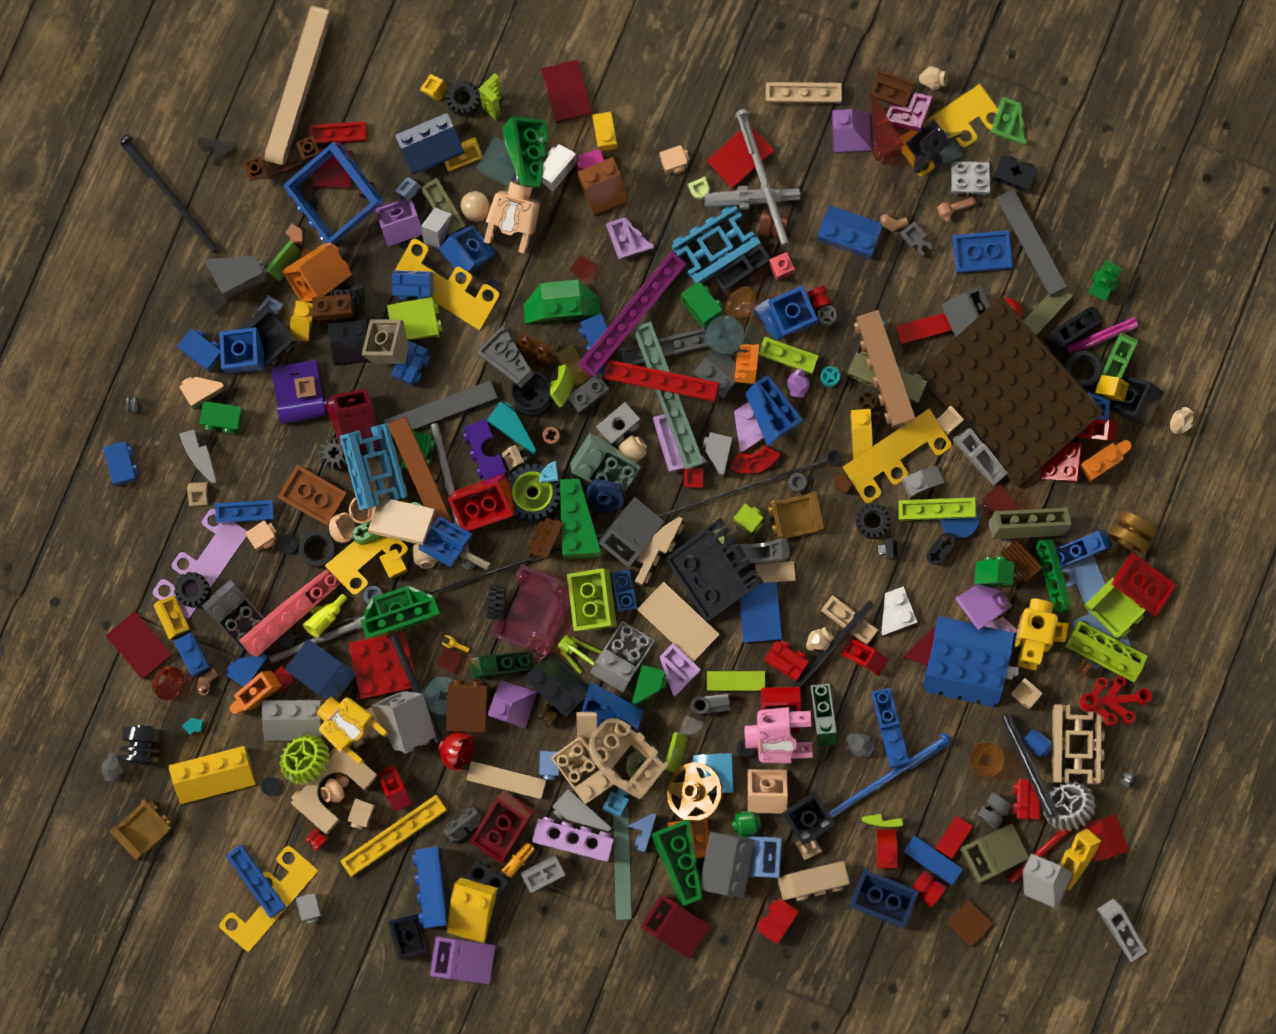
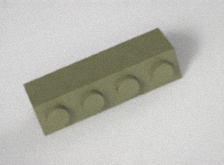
(913, 383)
(1029, 523)

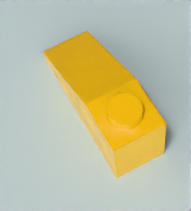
(861, 431)

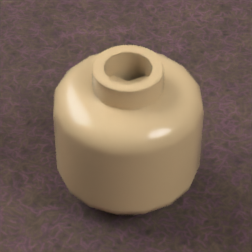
(633, 448)
(422, 559)

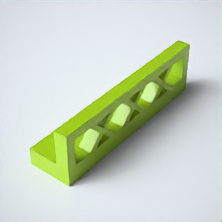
(490, 94)
(1105, 653)

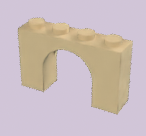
(308, 799)

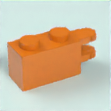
(1104, 460)
(255, 692)

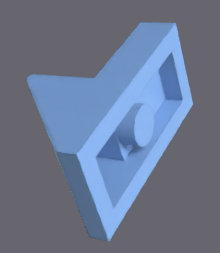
(645, 825)

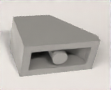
(717, 451)
(922, 481)

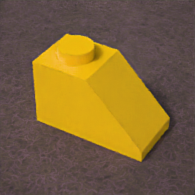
(604, 131)

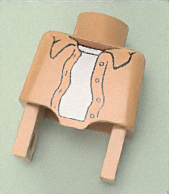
(513, 213)

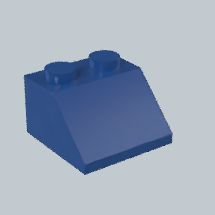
(467, 250)
(793, 311)
(241, 351)

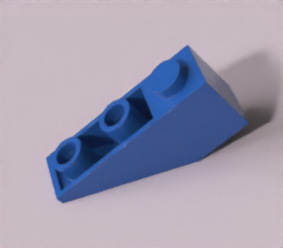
(592, 330)
(1084, 548)

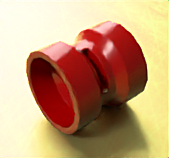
(819, 297)

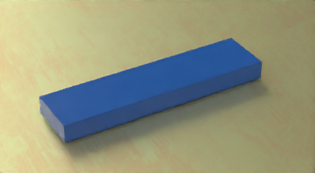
(256, 881)

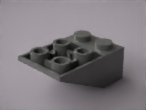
(631, 532)
(232, 612)

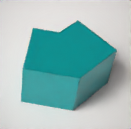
(193, 725)

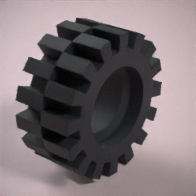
(466, 108)
(356, 292)
(873, 532)
(180, 589)
(496, 602)

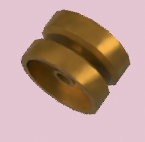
(1132, 532)

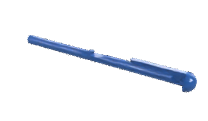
(919, 758)

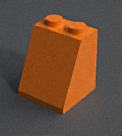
(317, 272)

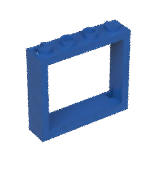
(355, 173)

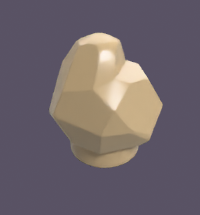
(933, 78)
(1182, 420)
(819, 639)

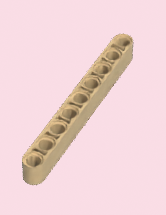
(298, 85)

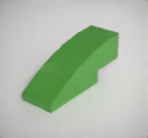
(1119, 356)

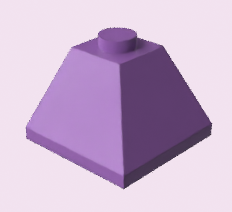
(851, 131)
(983, 604)
(512, 704)

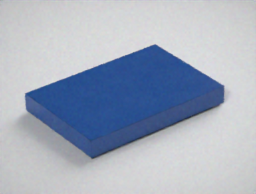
(982, 252)
(761, 614)

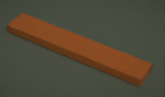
(418, 468)

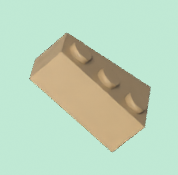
(814, 881)

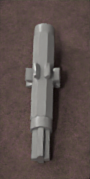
(745, 197)

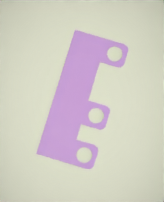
(211, 562)

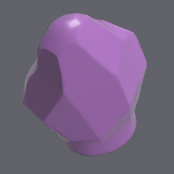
(798, 383)

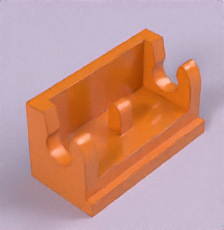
(747, 364)

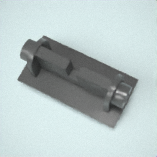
(455, 829)

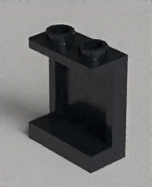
(273, 334)

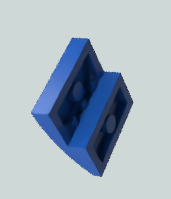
(445, 541)

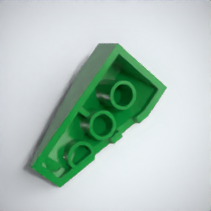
(526, 147)

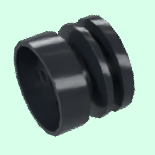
(539, 405)

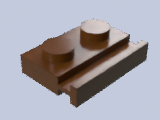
(892, 89)

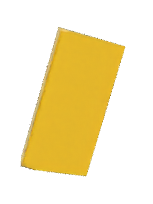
(471, 154)
(171, 617)

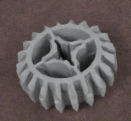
(1081, 806)

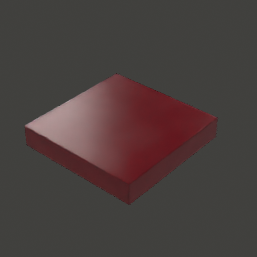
(332, 174)

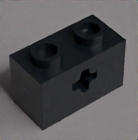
(1005, 176)

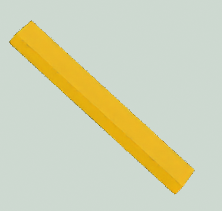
(393, 835)

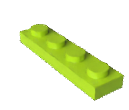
(937, 509)

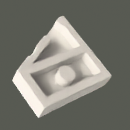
(897, 611)

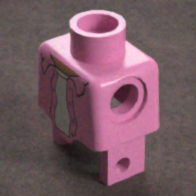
(774, 737)

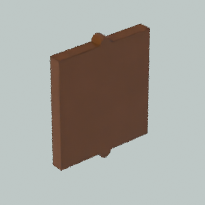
(969, 923)

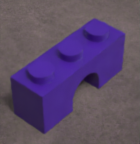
(478, 435)

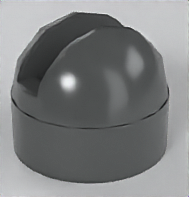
(1129, 780)

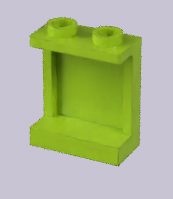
(418, 317)
(1114, 610)

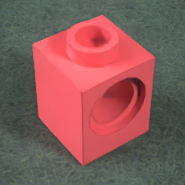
(781, 266)

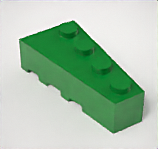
(577, 528)
(678, 858)

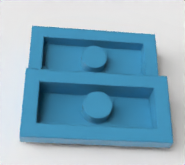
(721, 765)

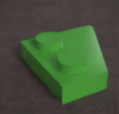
(1008, 121)

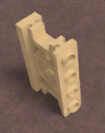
(1060, 744)

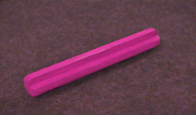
(1102, 336)

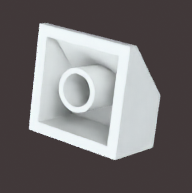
(557, 166)

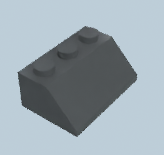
(727, 864)

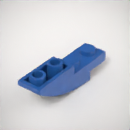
(889, 728)

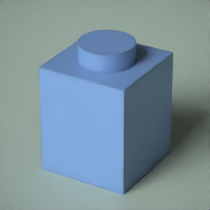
(547, 767)

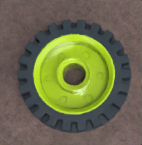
(536, 507)

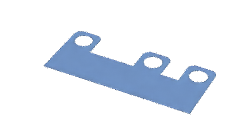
(1089, 582)

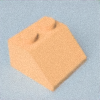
(767, 791)

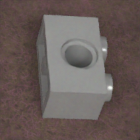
(623, 414)

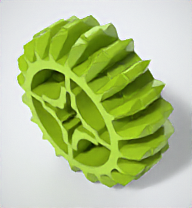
(301, 755)

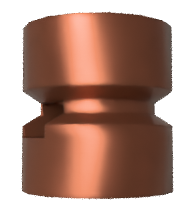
(768, 227)

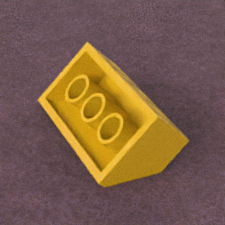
(212, 775)

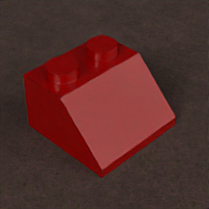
(782, 698)
(1111, 837)

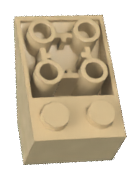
(580, 770)

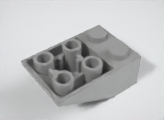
(622, 656)

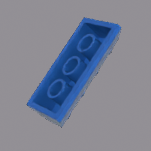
(431, 887)

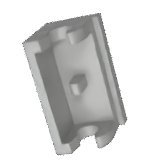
(542, 873)

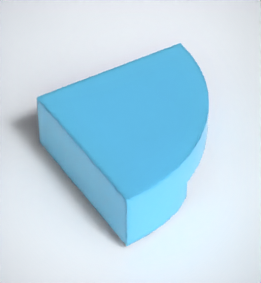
(549, 473)

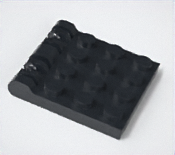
(711, 571)

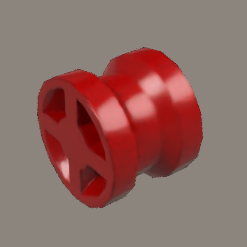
(316, 839)

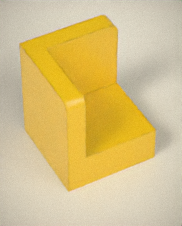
(1112, 388)
(393, 567)

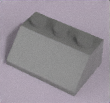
(290, 718)

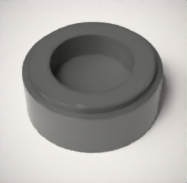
(797, 482)

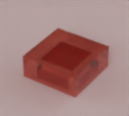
(582, 268)
(448, 660)

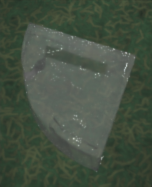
(690, 726)

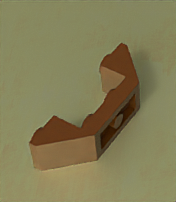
(298, 156)

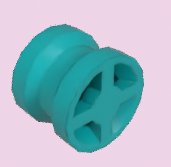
(828, 374)

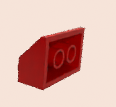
(483, 502)

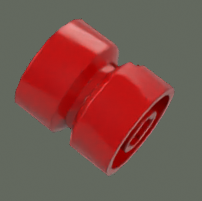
(928, 888)

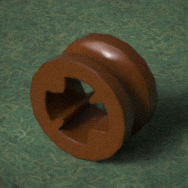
(1083, 667)

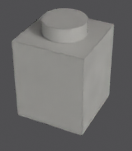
(309, 908)

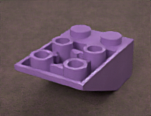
(462, 960)

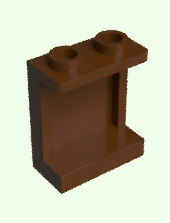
(333, 309)
(466, 706)

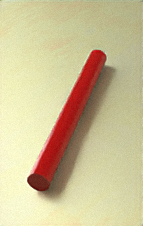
(1040, 853)

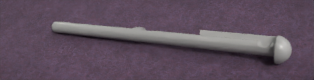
(742, 116)
(448, 482)

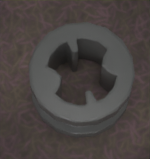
(131, 404)

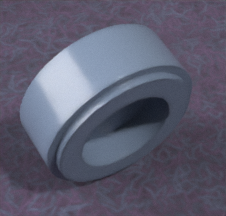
(371, 592)

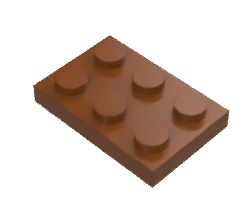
(312, 495)

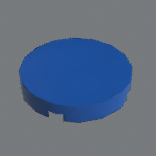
(961, 527)

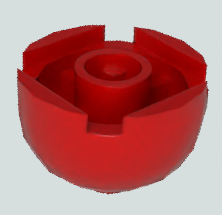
(456, 751)

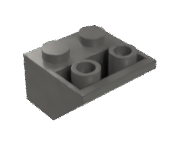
(965, 309)

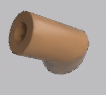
(892, 224)
(204, 681)

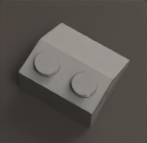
(1045, 880)

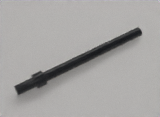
(858, 618)
(412, 680)

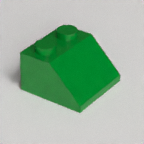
(649, 684)

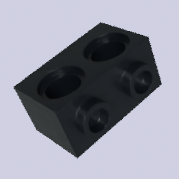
(489, 876)

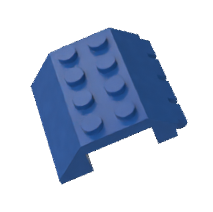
(968, 661)

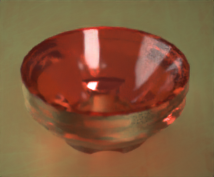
(171, 685)

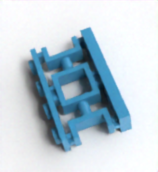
(723, 257)
(360, 470)

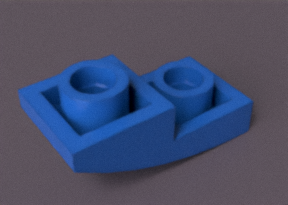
(766, 315)
(623, 590)

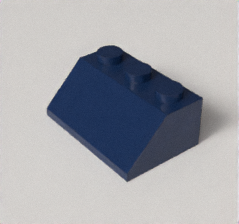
(429, 144)
(883, 899)

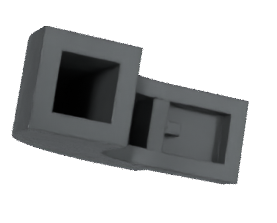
(764, 552)

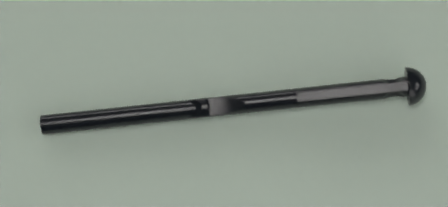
(148, 170)

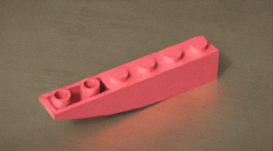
(289, 613)

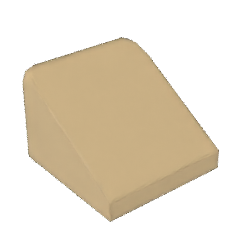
(198, 494)

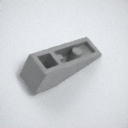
(576, 811)
(1122, 929)

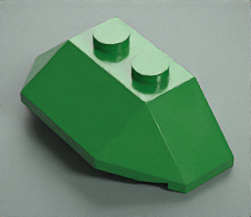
(561, 302)
(397, 612)

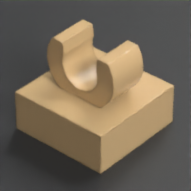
(513, 458)
(809, 849)

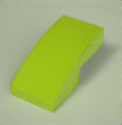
(562, 386)
(876, 820)

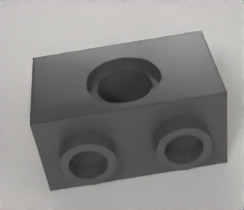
(588, 394)

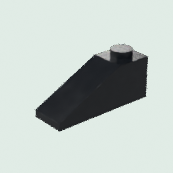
(1072, 330)

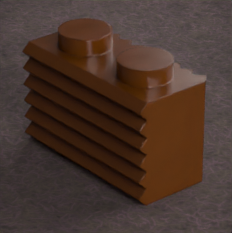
(1025, 564)

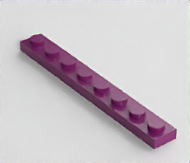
(631, 314)

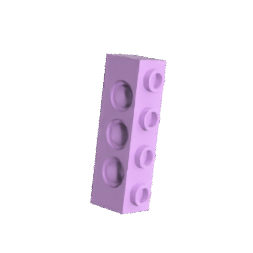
(542, 837)

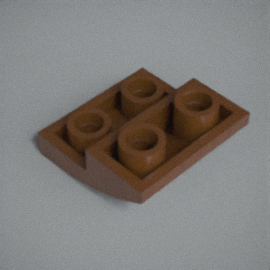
(545, 538)

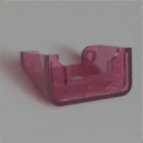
(534, 612)

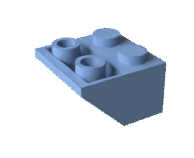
(765, 857)

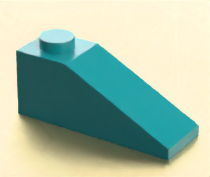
(508, 423)

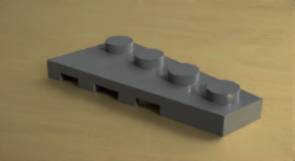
(505, 357)

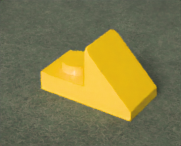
(302, 320)

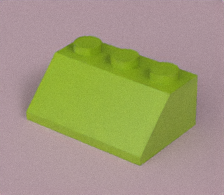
(591, 600)

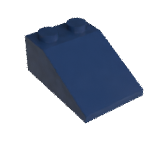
(320, 671)

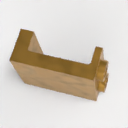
(796, 516)
(141, 829)

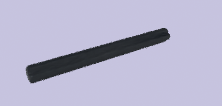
(1029, 765)

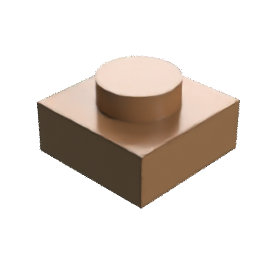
(305, 387)

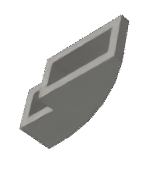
(199, 455)
(980, 456)

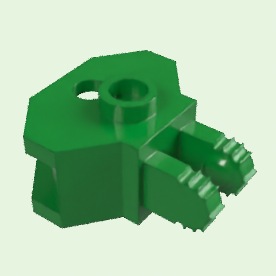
(1105, 280)

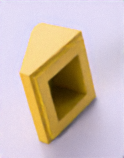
(434, 87)

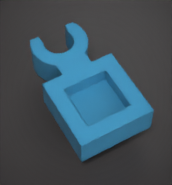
(616, 802)

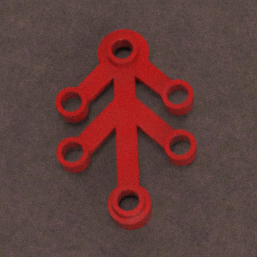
(1113, 701)

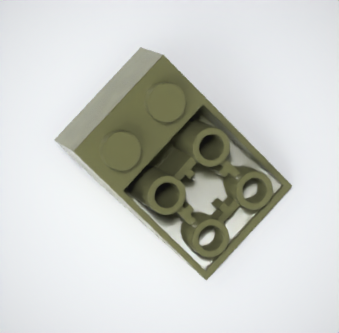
(994, 853)

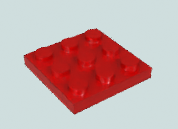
(379, 667)

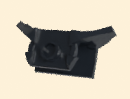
(929, 143)

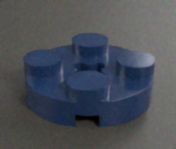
(612, 490)

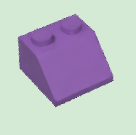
(399, 221)

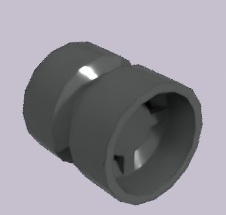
(994, 811)

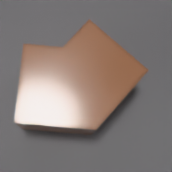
(295, 234)

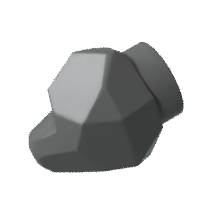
(860, 744)
(112, 767)

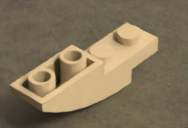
(660, 542)

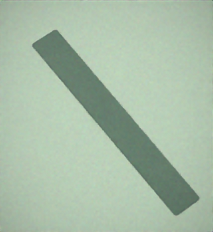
(622, 866)

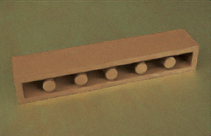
(885, 369)

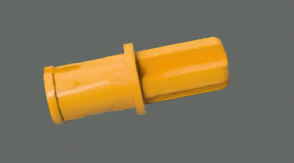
(518, 859)

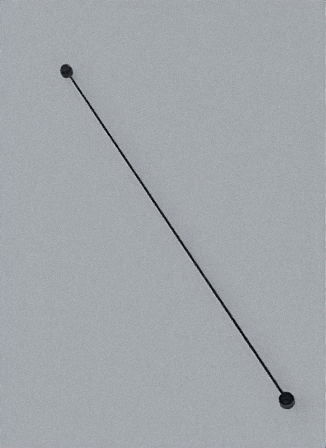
(833, 458)

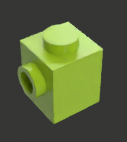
(749, 519)

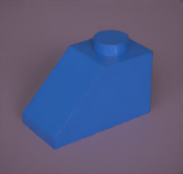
(246, 668)

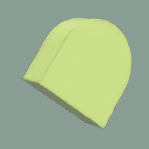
(699, 188)

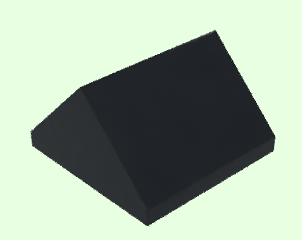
(808, 818)
(407, 936)

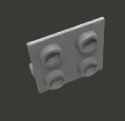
(970, 178)

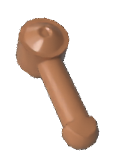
(946, 209)

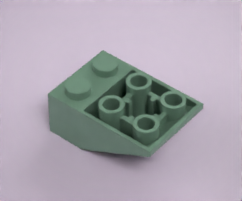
(603, 461)

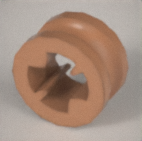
(545, 433)

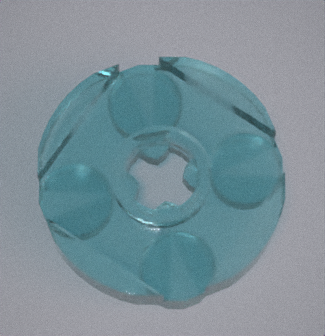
(735, 336)
(432, 693)

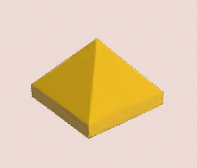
(1061, 632)

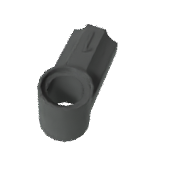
(713, 704)

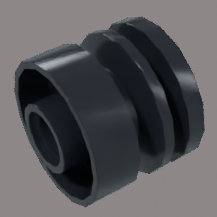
(141, 744)

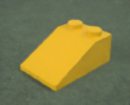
(471, 909)

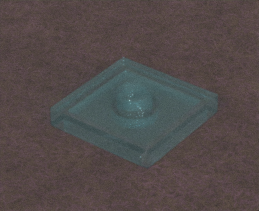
(497, 162)

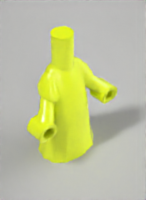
(323, 616)

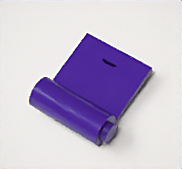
(289, 406)

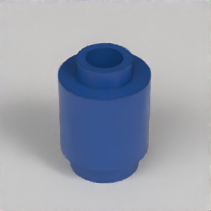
(1038, 743)

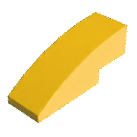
(1079, 855)

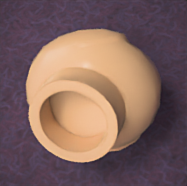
(333, 789)

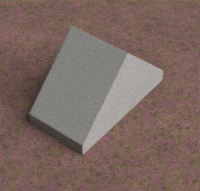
(436, 227)

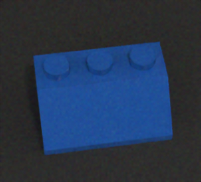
(849, 232)

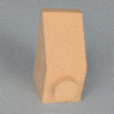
(200, 390)

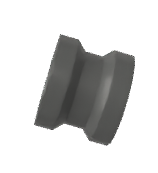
(826, 316)

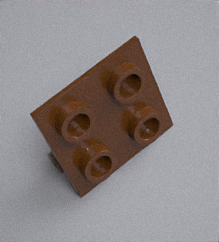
(534, 349)

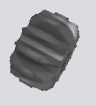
(328, 459)

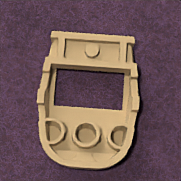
(608, 746)

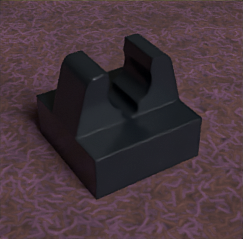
(890, 549)

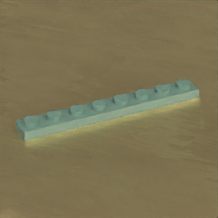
(670, 402)

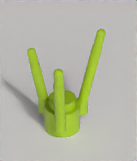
(568, 645)

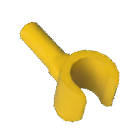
(453, 643)

